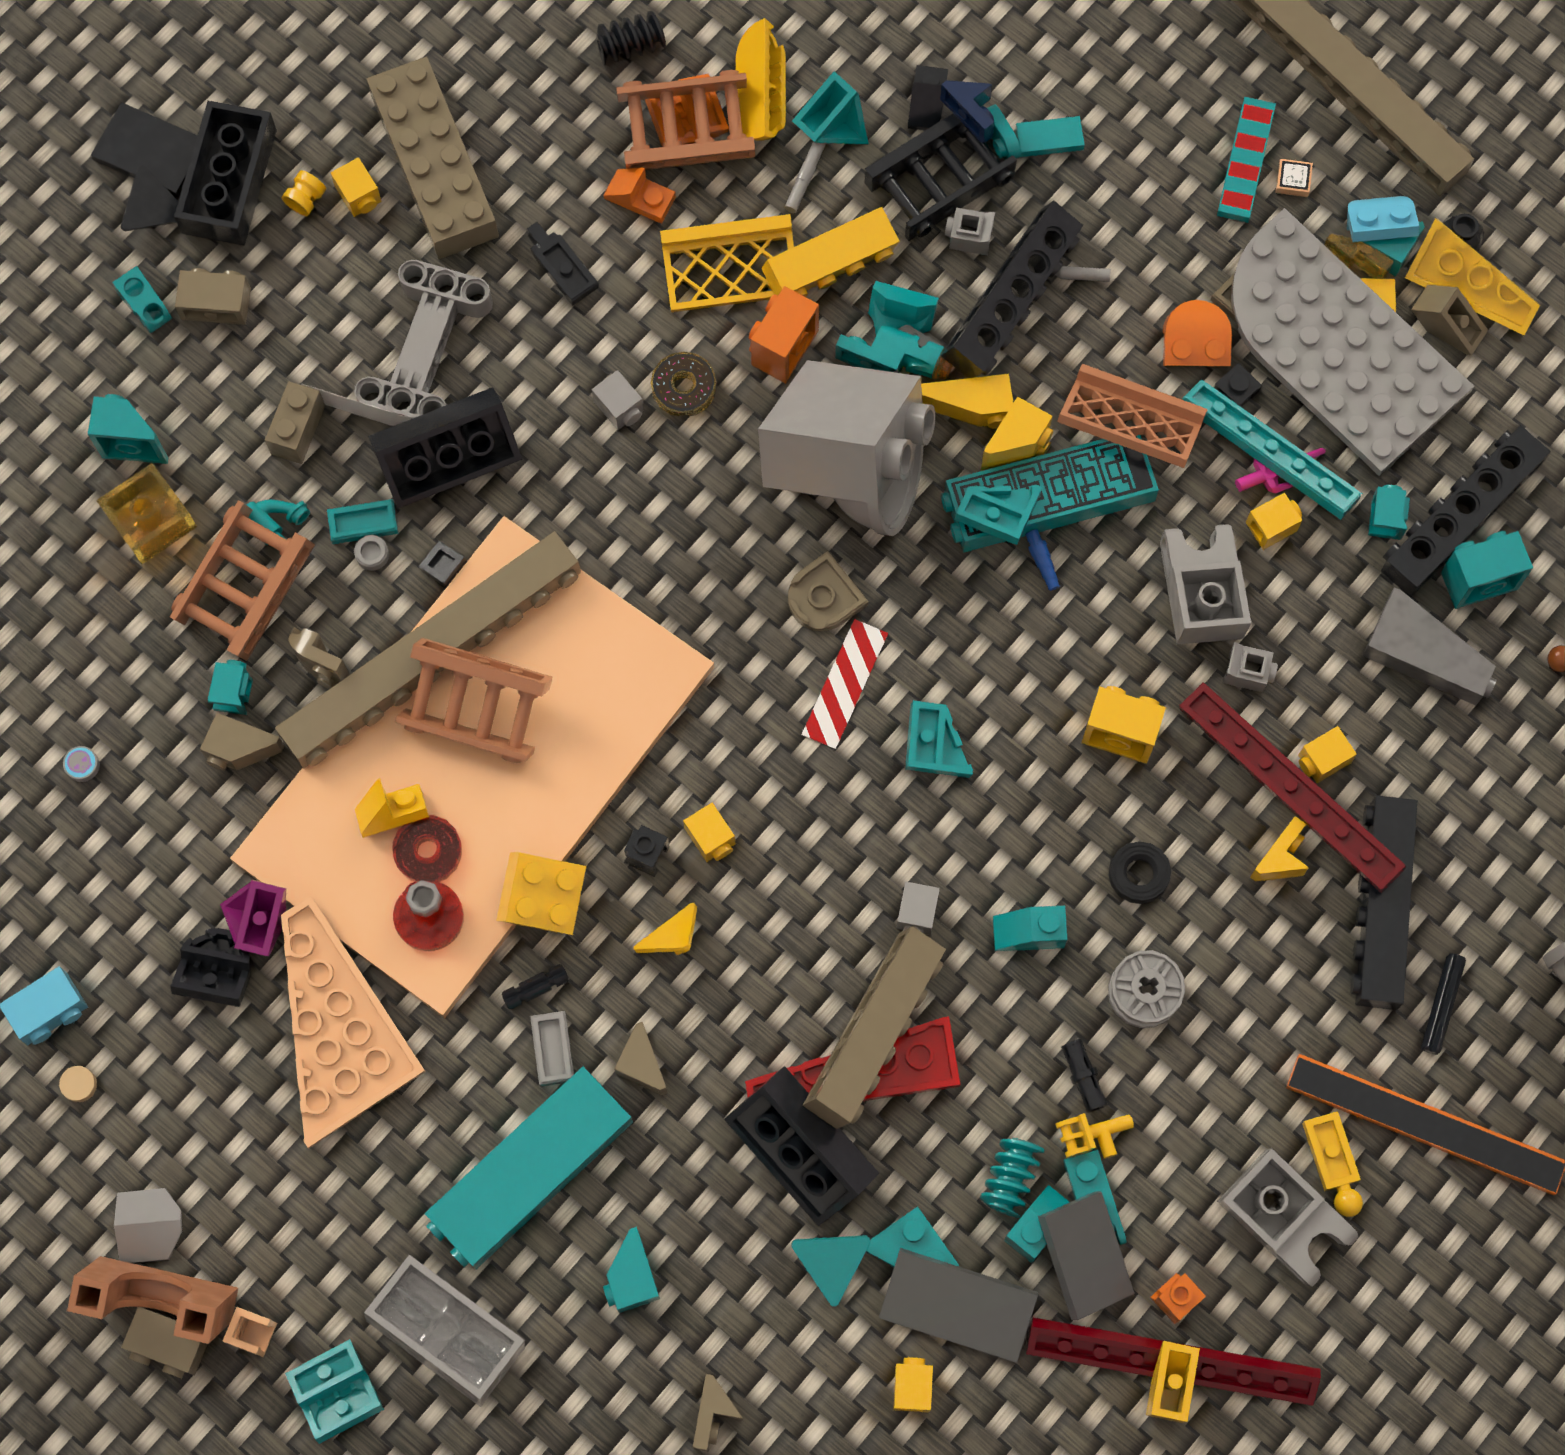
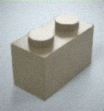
(212, 296)
(295, 422)
(152, 1339)

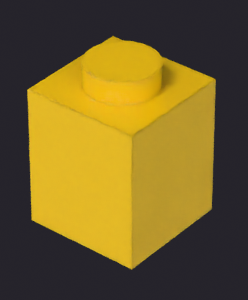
(356, 187)
(1274, 520)
(1326, 755)
(710, 833)
(913, 1385)

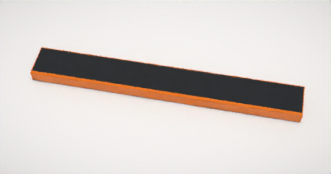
(1426, 1124)

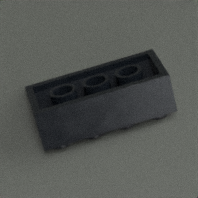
(801, 1149)

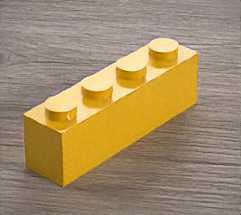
(833, 254)

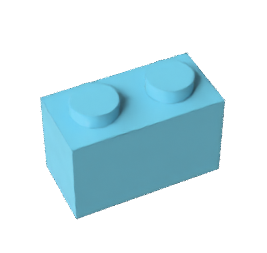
(43, 1006)

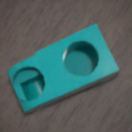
(142, 299)

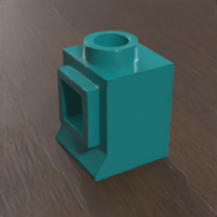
(1389, 512)
(230, 687)

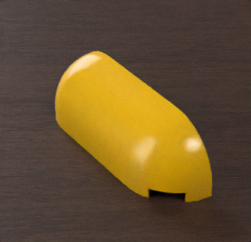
(765, 68)

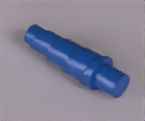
(1042, 558)

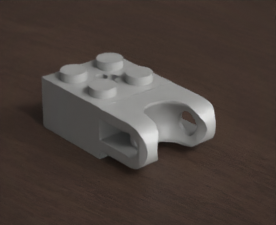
(1205, 587)
(1294, 1221)

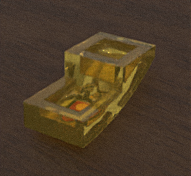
(1364, 256)

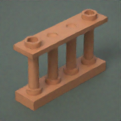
(705, 148)
(258, 609)
(496, 676)

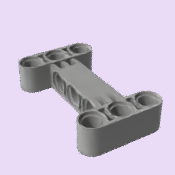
(426, 336)

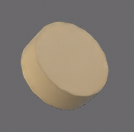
(78, 1084)

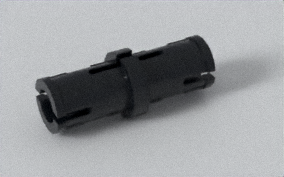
(1084, 1075)

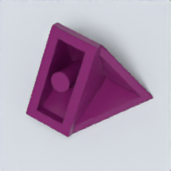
(255, 916)

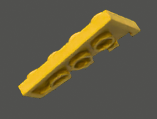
(1451, 262)

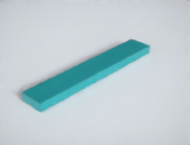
(1274, 450)

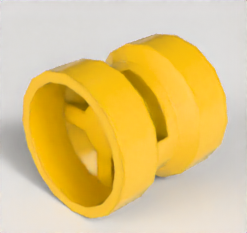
(304, 192)

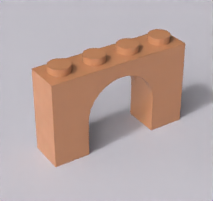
(199, 1304)

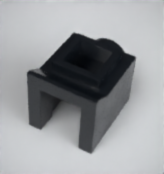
(644, 849)

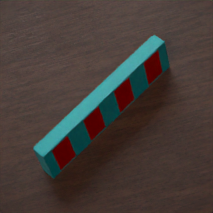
(1246, 159)

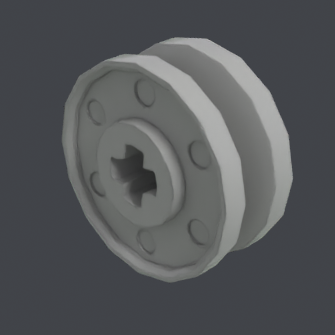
(1151, 1008)

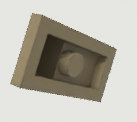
(713, 1403)

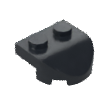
(212, 969)

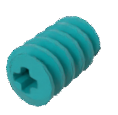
(1010, 1175)

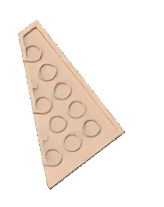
(342, 1034)

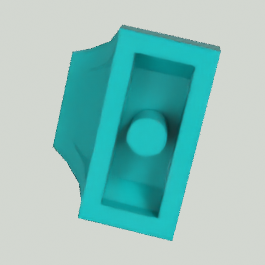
(901, 307)

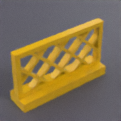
(718, 237)

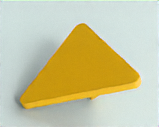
(671, 936)

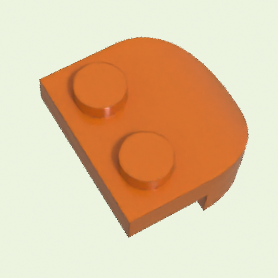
(1197, 336)

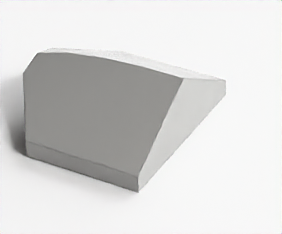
(146, 1225)

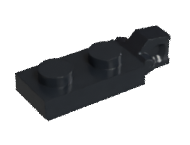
(561, 264)

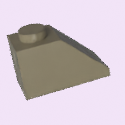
(1450, 317)
(237, 744)

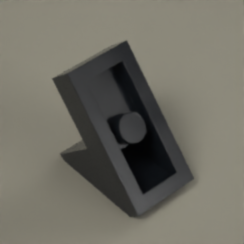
(925, 98)

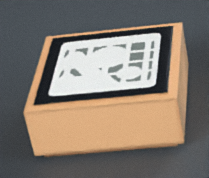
(1294, 178)

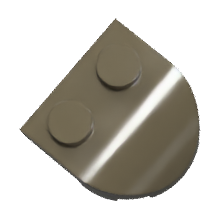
(315, 658)

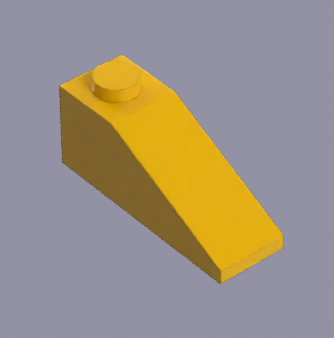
(971, 400)

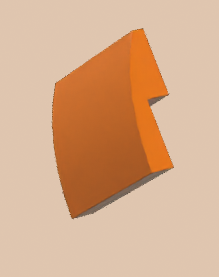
(686, 116)

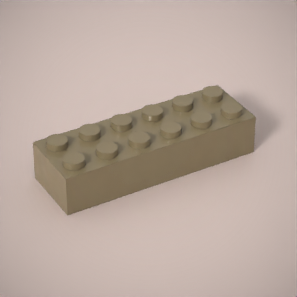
(432, 158)

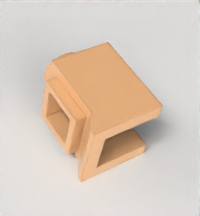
(250, 1332)

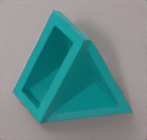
(833, 114)

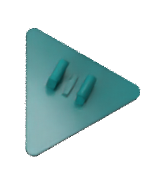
(831, 1262)

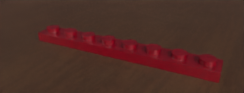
(1292, 787)
(1140, 1355)

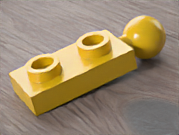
(1334, 1161)

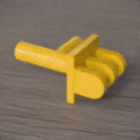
(1085, 1134)

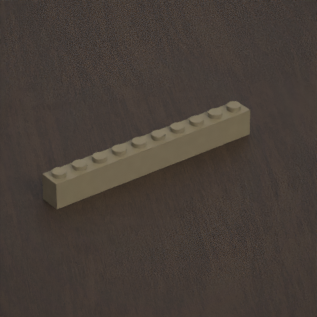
(1363, 90)
(462, 624)

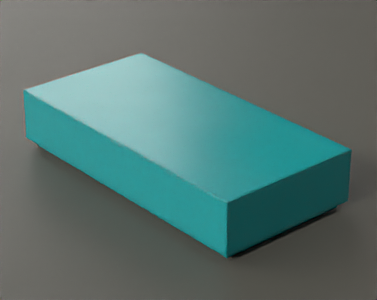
(1050, 136)
(361, 520)

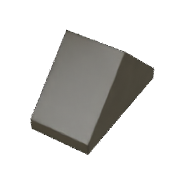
(639, 1062)

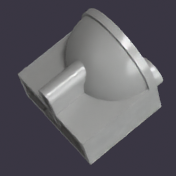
(851, 440)

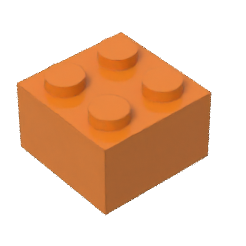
(784, 333)

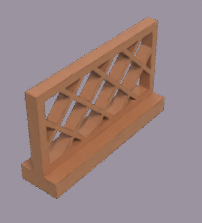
(1127, 401)

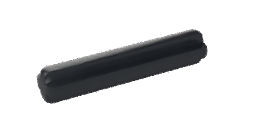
(1443, 1004)

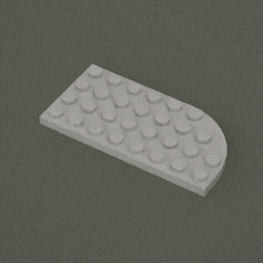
(1339, 344)

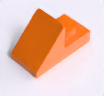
(636, 193)

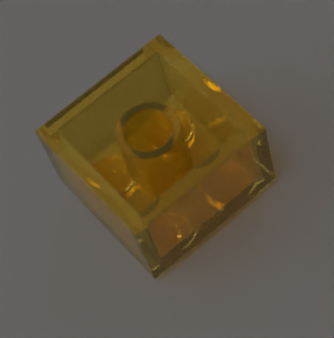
(146, 513)

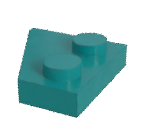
(913, 1234)

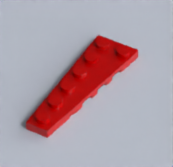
(921, 1064)

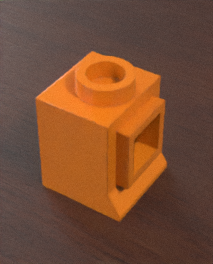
(1178, 1297)

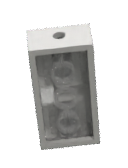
(444, 1330)

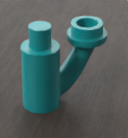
(295, 513)

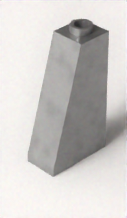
(1428, 651)

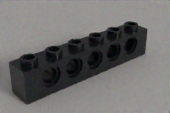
(964, 349)
(1517, 447)

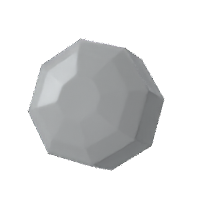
(423, 898)

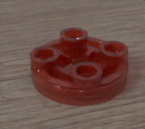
(432, 931)

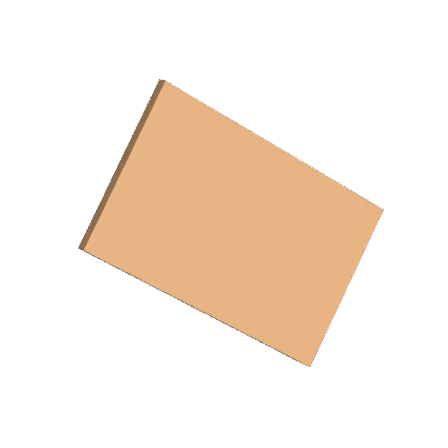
(607, 706)

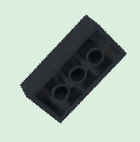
(225, 173)
(445, 447)

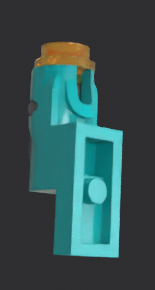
(895, 350)

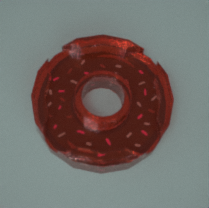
(439, 865)

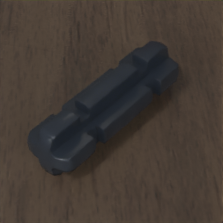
(535, 986)

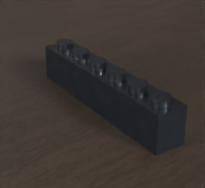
(1385, 915)

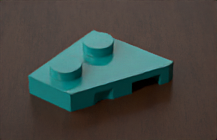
(998, 510)
(933, 742)

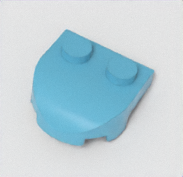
(1382, 219)

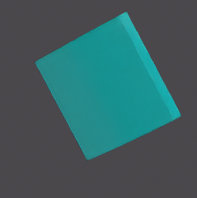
(334, 1391)

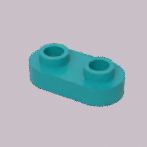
(1004, 138)

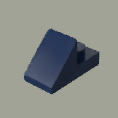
(965, 103)

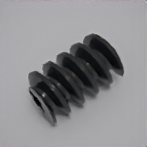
(630, 36)

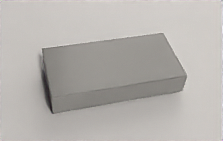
(552, 1048)

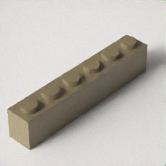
(875, 1028)

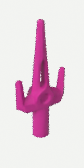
(1267, 477)

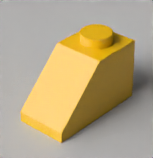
(1173, 1382)

